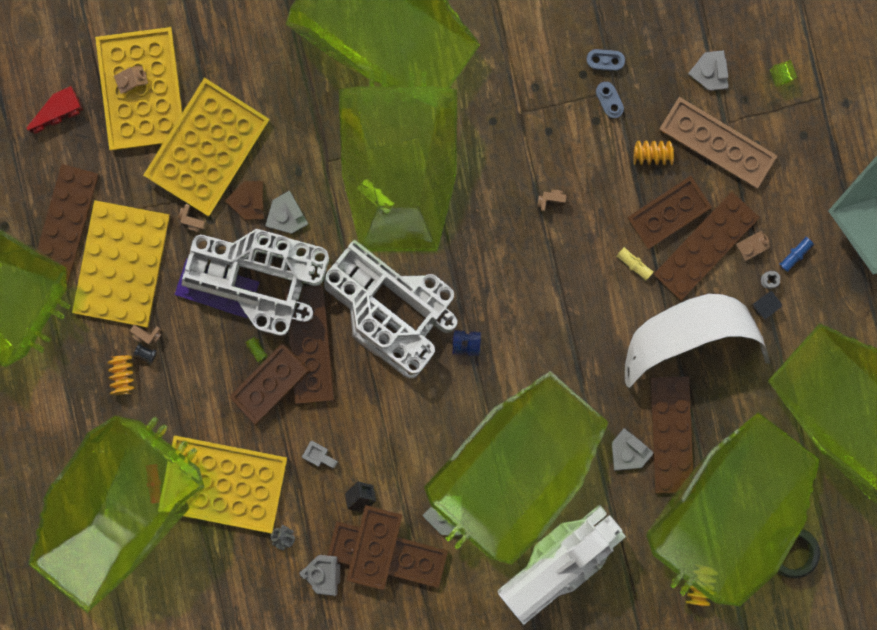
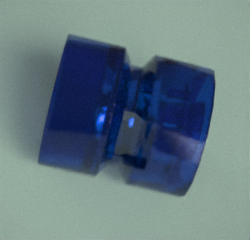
(473, 344)

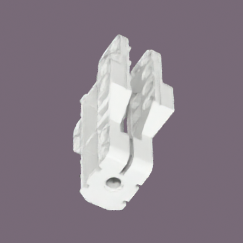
(243, 254)
(363, 308)
(561, 563)

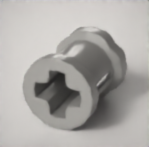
(776, 280)

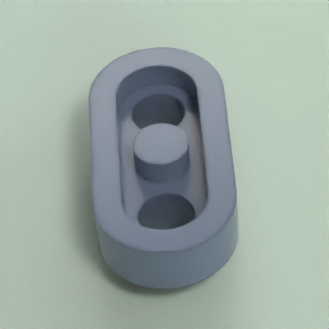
(605, 58)
(610, 99)

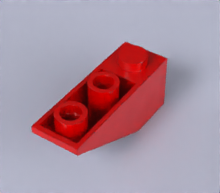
(60, 105)

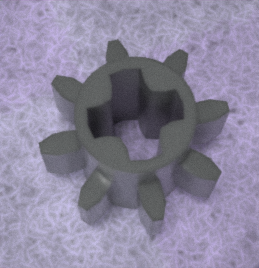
(282, 537)

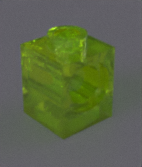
(783, 73)

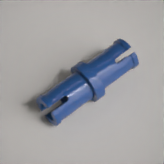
(796, 254)

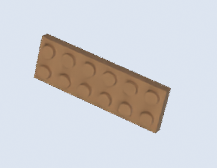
(718, 142)

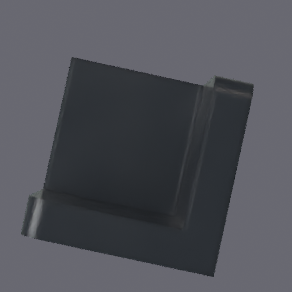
(766, 305)
(359, 496)

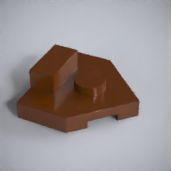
(248, 200)

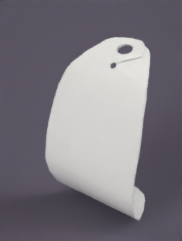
(688, 327)

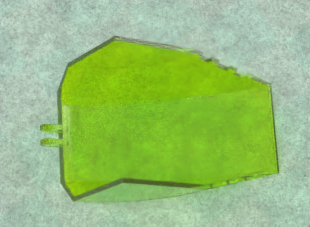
(388, 37)
(834, 398)
(518, 469)
(737, 513)

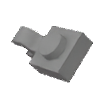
(317, 454)

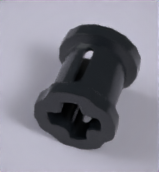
(144, 354)

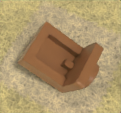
(130, 79)
(555, 197)
(193, 224)
(753, 245)
(140, 335)

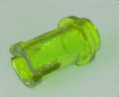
(256, 348)

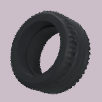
(812, 562)

